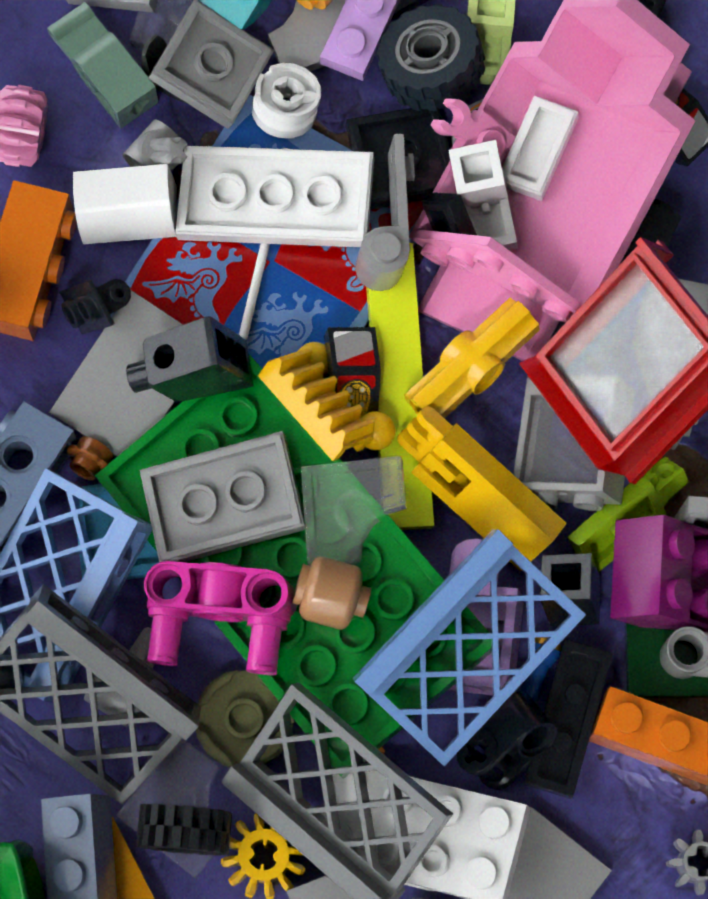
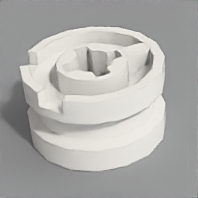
(285, 117)

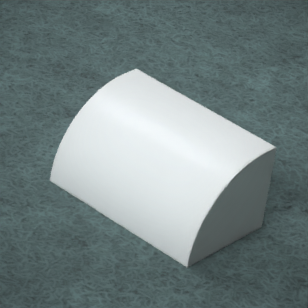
(125, 203)

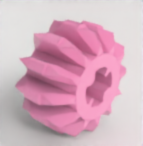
(22, 124)

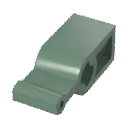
(104, 65)

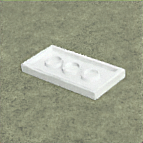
(275, 196)

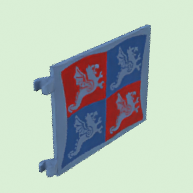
(300, 287)

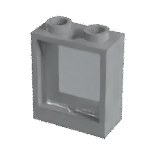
(555, 464)

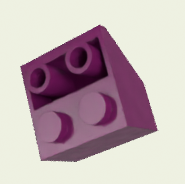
(660, 573)

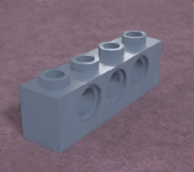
(47, 440)

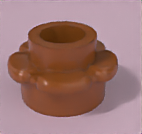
(89, 457)

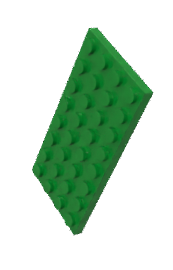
(308, 652)

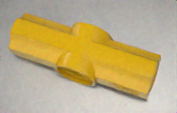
(474, 359)

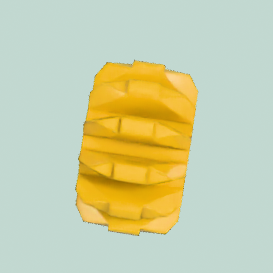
(246, 856)

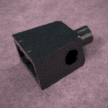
(192, 362)

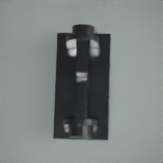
(91, 306)

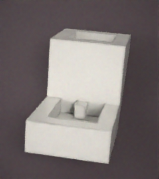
(483, 191)

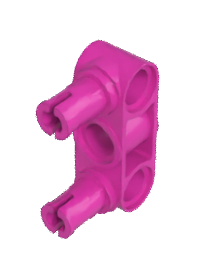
(217, 594)

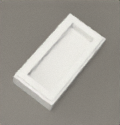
(538, 147)

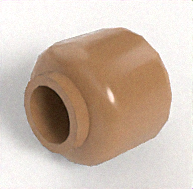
(331, 592)

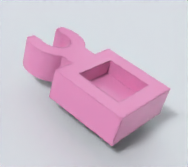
(473, 128)

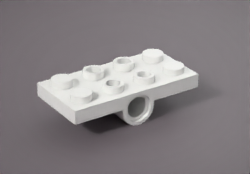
(469, 857)

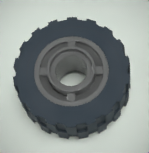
(431, 57)

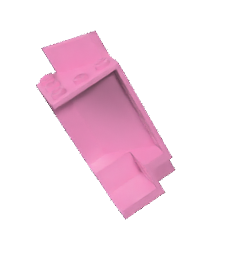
(623, 79)

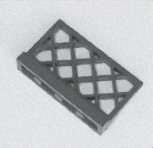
(119, 672)
(321, 837)

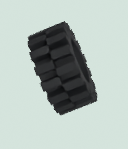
(184, 829)

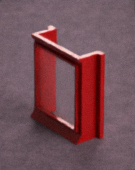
(629, 365)

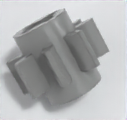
(686, 872)

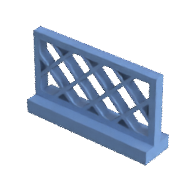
(104, 572)
(433, 618)

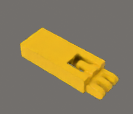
(478, 484)

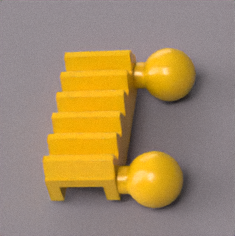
(320, 410)

